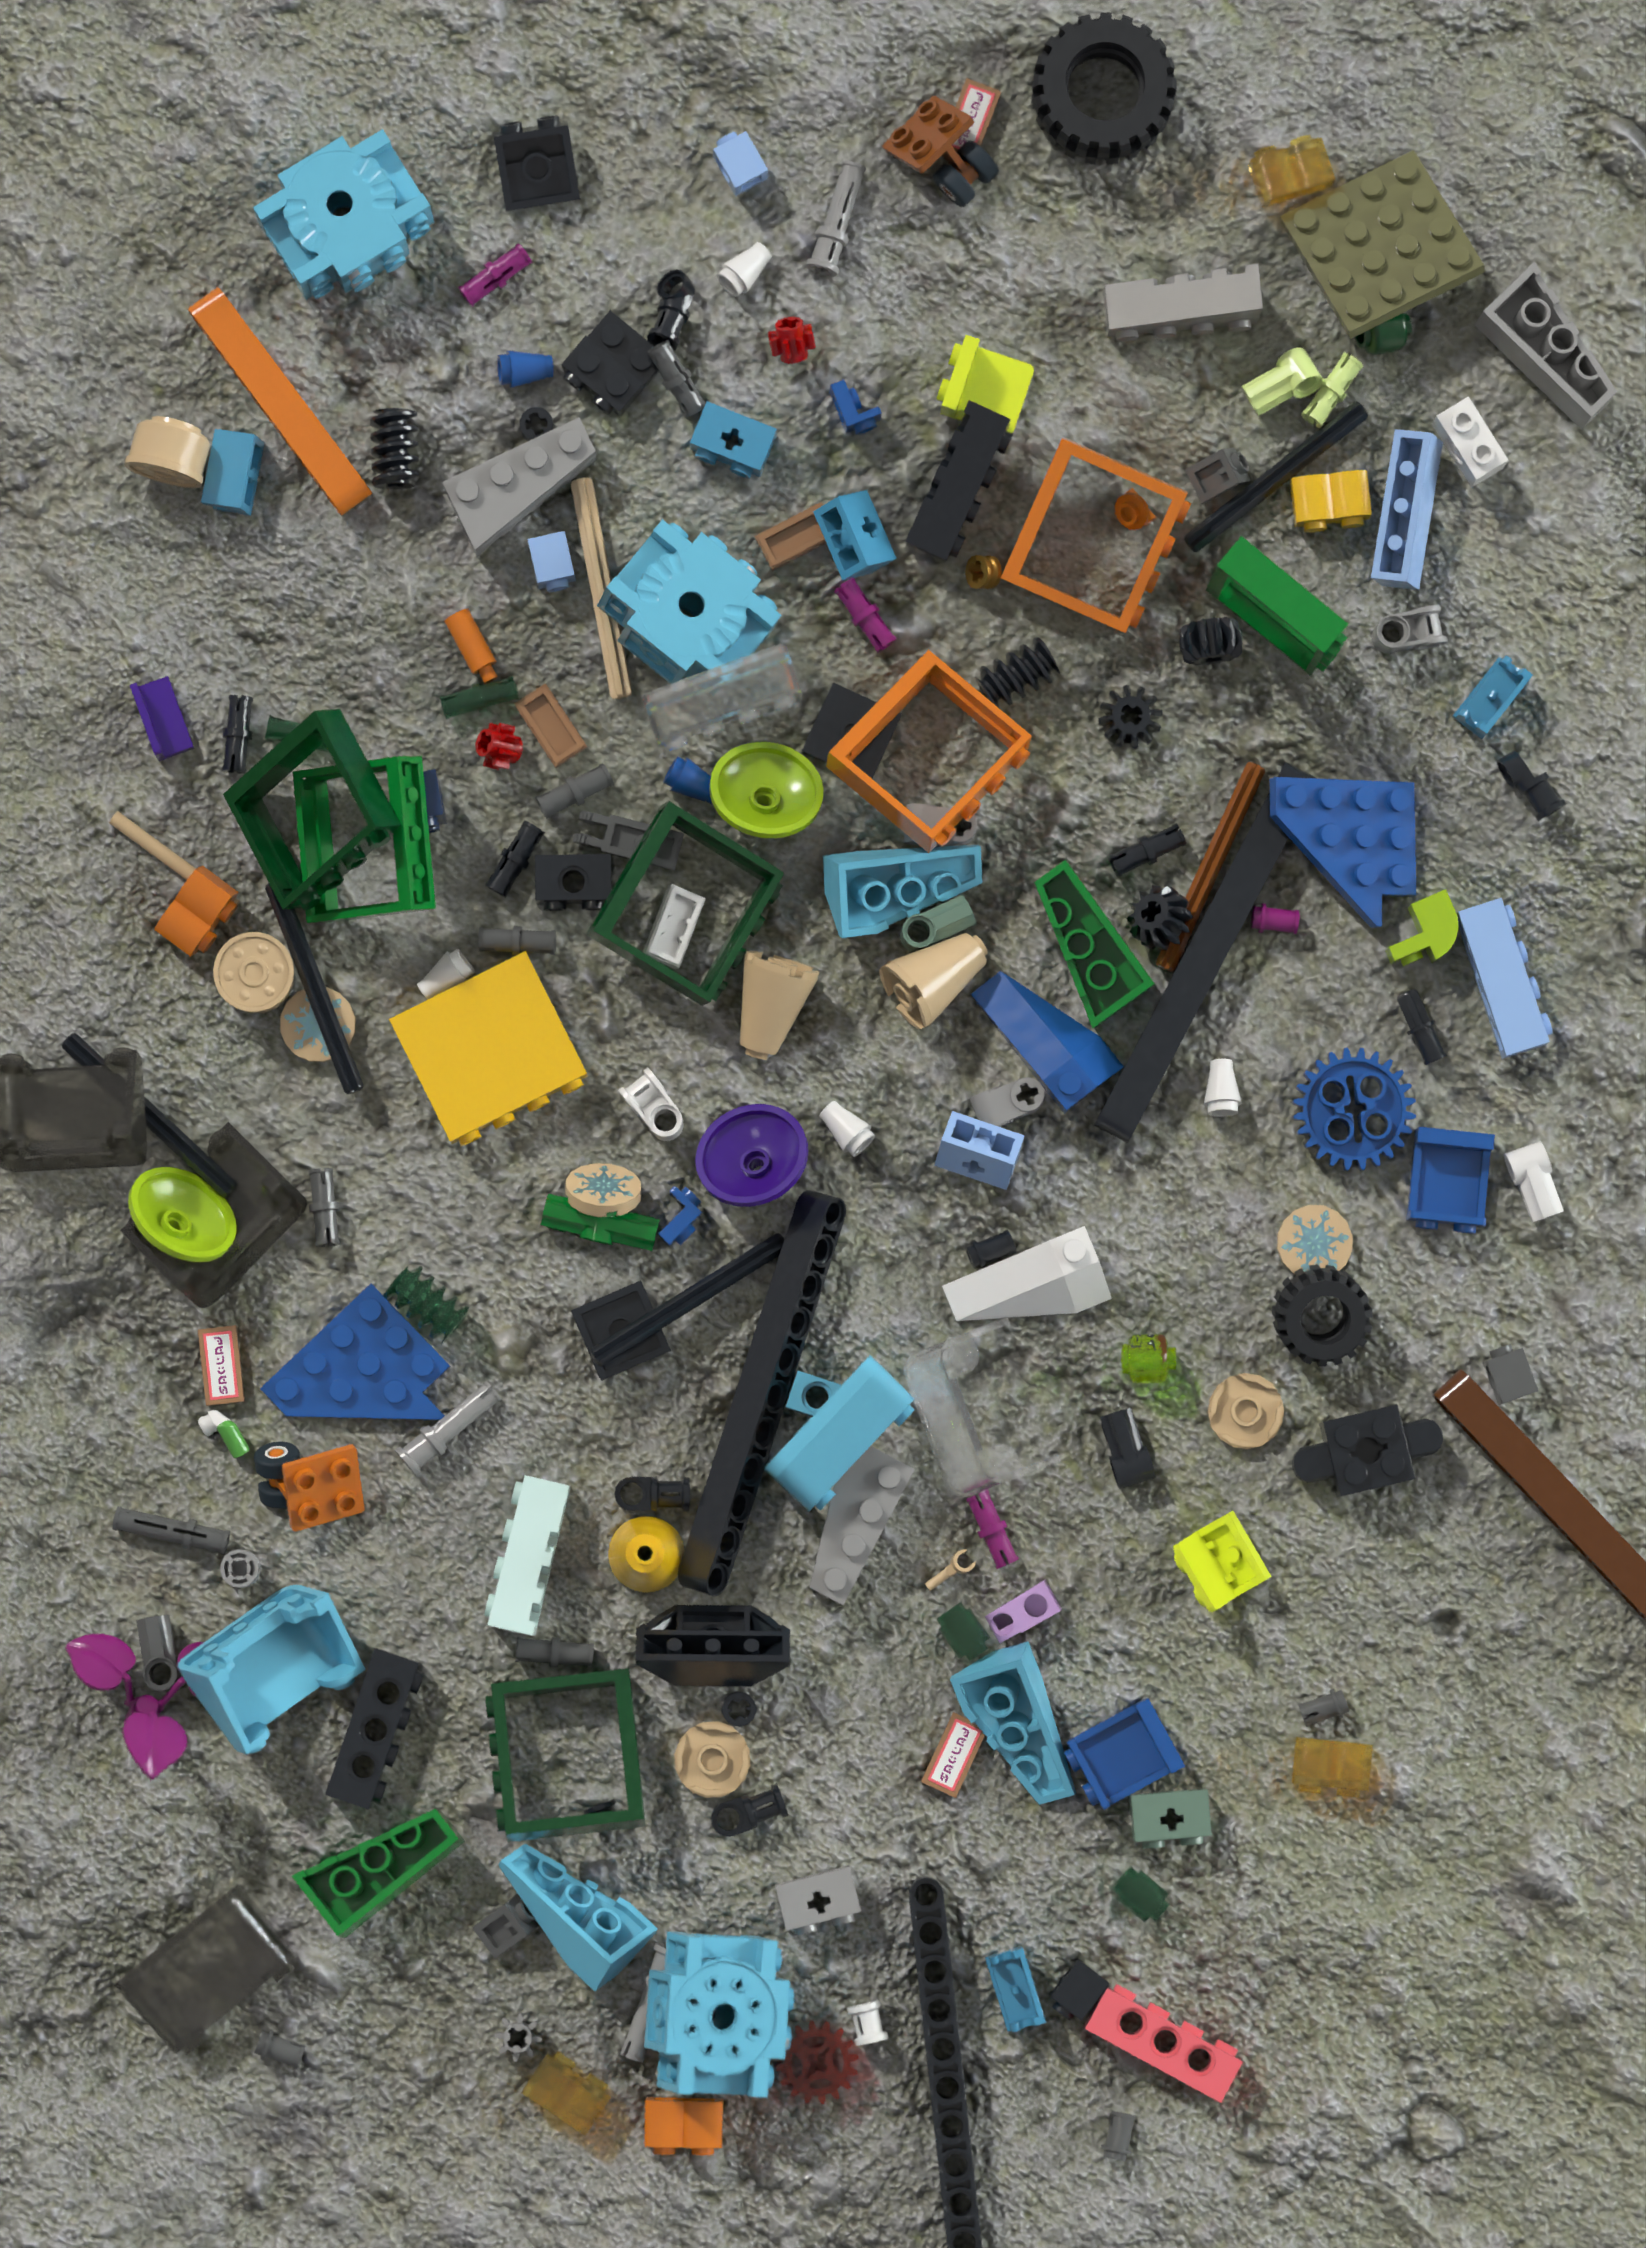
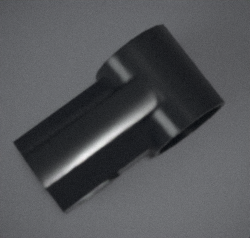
(1128, 1457)

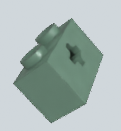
(1149, 1807)

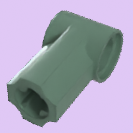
(939, 922)

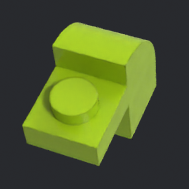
(1436, 928)

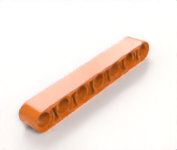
(279, 401)

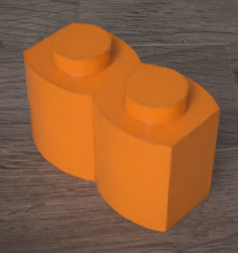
(197, 911)
(683, 2124)

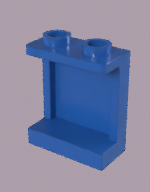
(1449, 1179)
(1123, 1754)

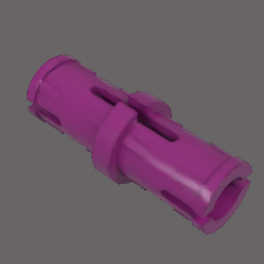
(495, 274)
(865, 615)
(992, 1529)

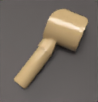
(949, 1571)

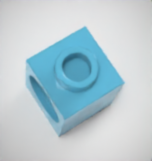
(801, 1385)

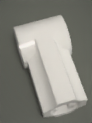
(1531, 1171)

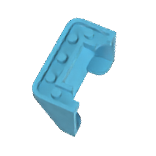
(270, 1663)

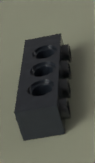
(344, 1781)

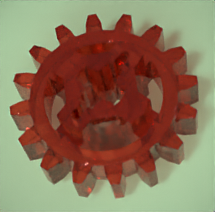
(831, 2072)

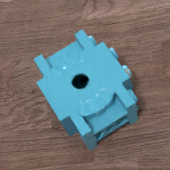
(352, 246)
(692, 577)
(749, 2019)

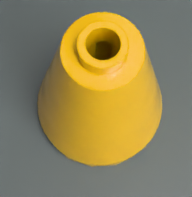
(666, 1557)

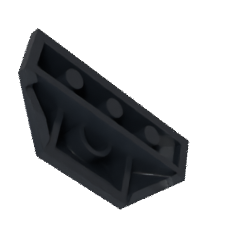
(713, 1645)

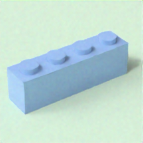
(1406, 509)
(1502, 978)

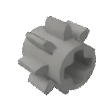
(518, 2048)

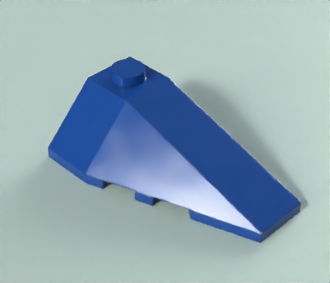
(1053, 1046)

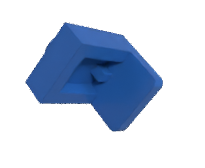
(681, 1226)

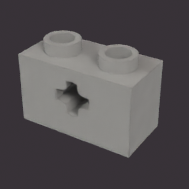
(797, 1892)

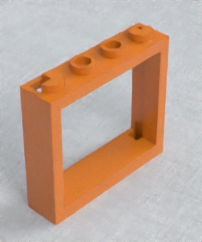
(1161, 546)
(925, 670)

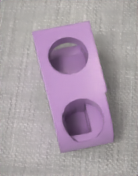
(1023, 1611)

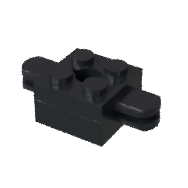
(1367, 1450)

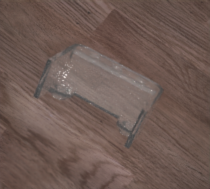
(947, 1422)

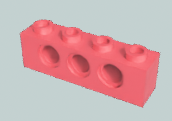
(1211, 2080)

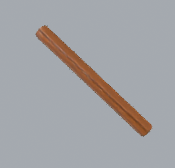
(1214, 858)

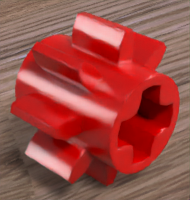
(791, 340)
(499, 746)

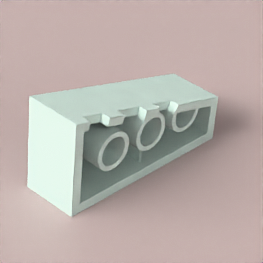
(528, 1555)

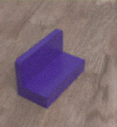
(162, 718)

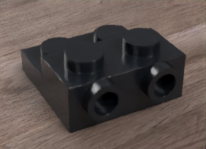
(536, 163)
(611, 365)

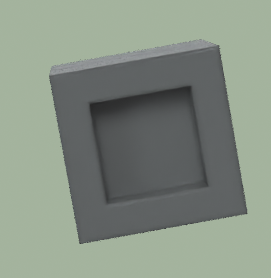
(1509, 1374)

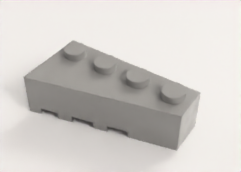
(1183, 304)
(1547, 347)
(517, 482)
(856, 1520)

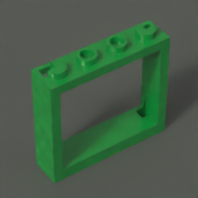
(1277, 607)
(410, 839)

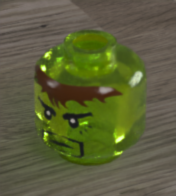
(1147, 1358)

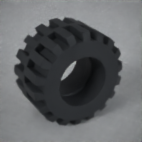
(1339, 1341)

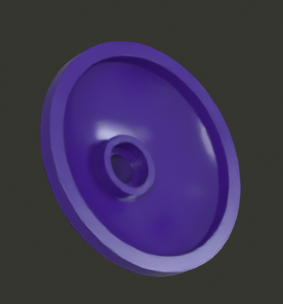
(749, 1139)

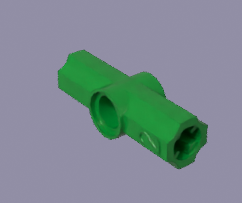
(627, 1229)

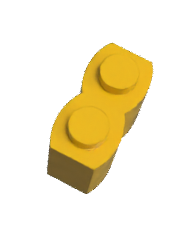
(1331, 499)

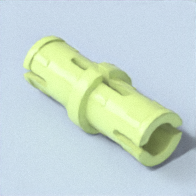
(1332, 390)

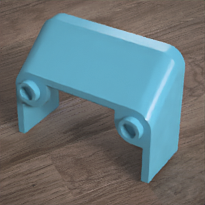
(840, 1434)

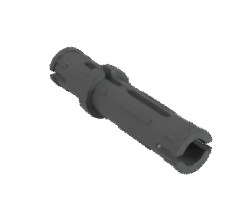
(128, 1520)

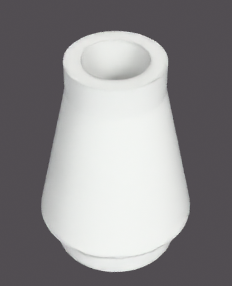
(742, 271)
(447, 973)
(1222, 1090)
(848, 1130)

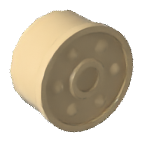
(168, 452)
(254, 972)

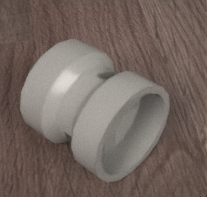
(246, 1568)

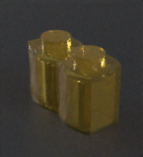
(1291, 171)
(1331, 1765)
(567, 2092)

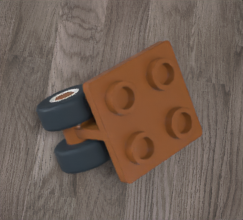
(931, 135)

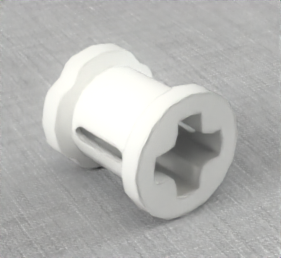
(867, 2023)

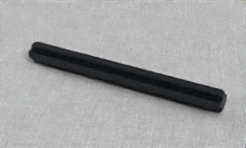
(1276, 477)
(317, 995)
(162, 1126)
(687, 1300)

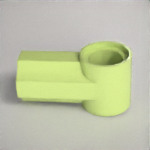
(1291, 377)

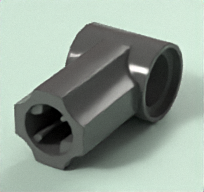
(157, 1648)

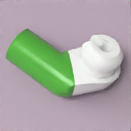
(228, 1431)

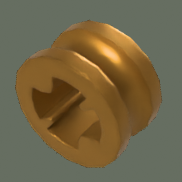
(983, 572)

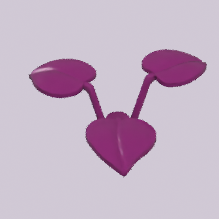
(150, 1739)

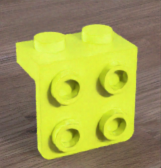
(985, 379)
(1220, 1562)

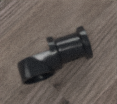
(672, 308)
(1536, 789)
(652, 1492)
(747, 1812)

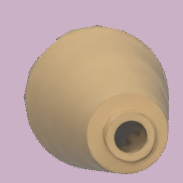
(933, 977)
(771, 1001)

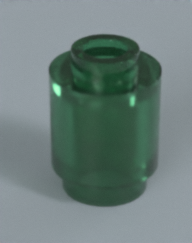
(963, 1632)
(1141, 1894)

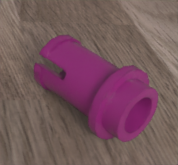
(1274, 919)

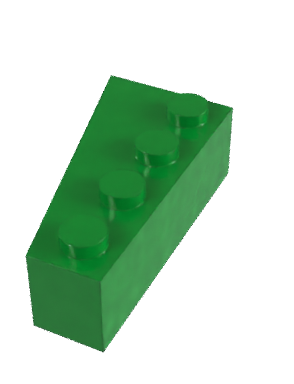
(1095, 952)
(372, 1874)

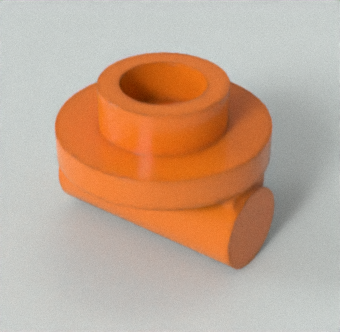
(1133, 511)

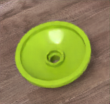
(767, 776)
(181, 1214)

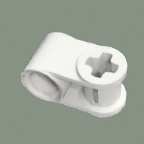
(652, 1104)

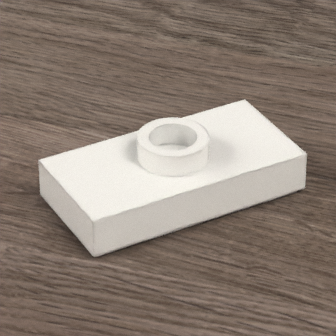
(674, 926)

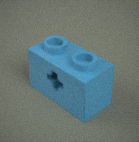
(753, 437)
(854, 535)

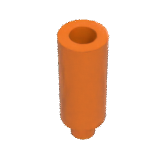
(472, 644)

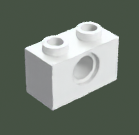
(1469, 442)

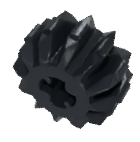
(1210, 641)
(1130, 704)
(1159, 917)

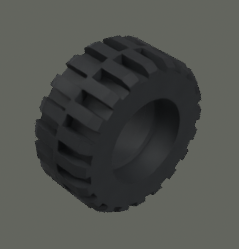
(1115, 41)

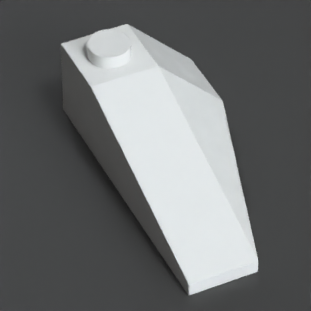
(1043, 1280)

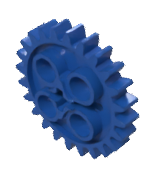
(1388, 1105)

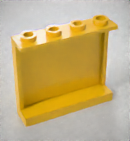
(489, 1049)

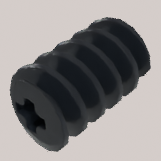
(393, 448)
(1017, 673)

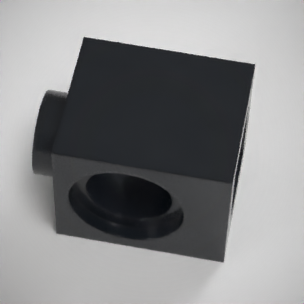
(1078, 1991)

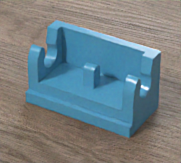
(233, 471)
(1492, 696)
(1015, 1989)

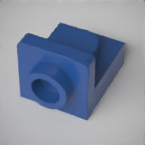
(847, 403)

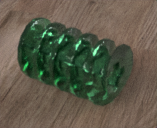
(426, 1302)

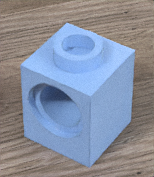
(739, 162)
(552, 561)

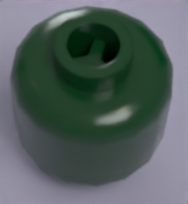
(1387, 336)

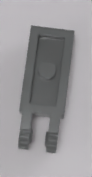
(624, 836)

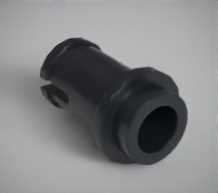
(990, 1249)

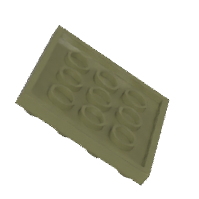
(1382, 244)

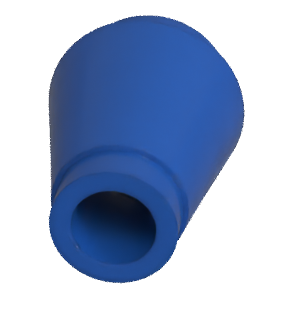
(523, 368)
(688, 779)

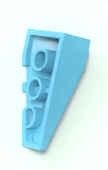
(884, 886)
(1013, 1711)
(584, 1925)

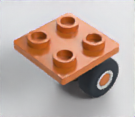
(312, 1487)

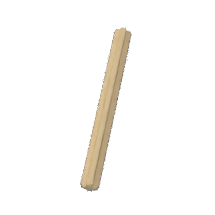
(599, 578)

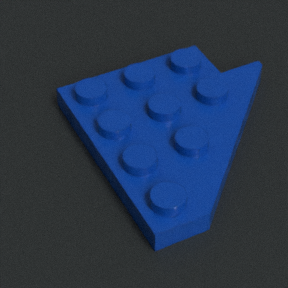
(1353, 834)
(361, 1367)

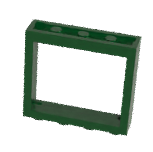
(262, 833)
(747, 924)
(503, 1780)

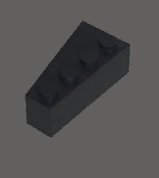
(959, 481)

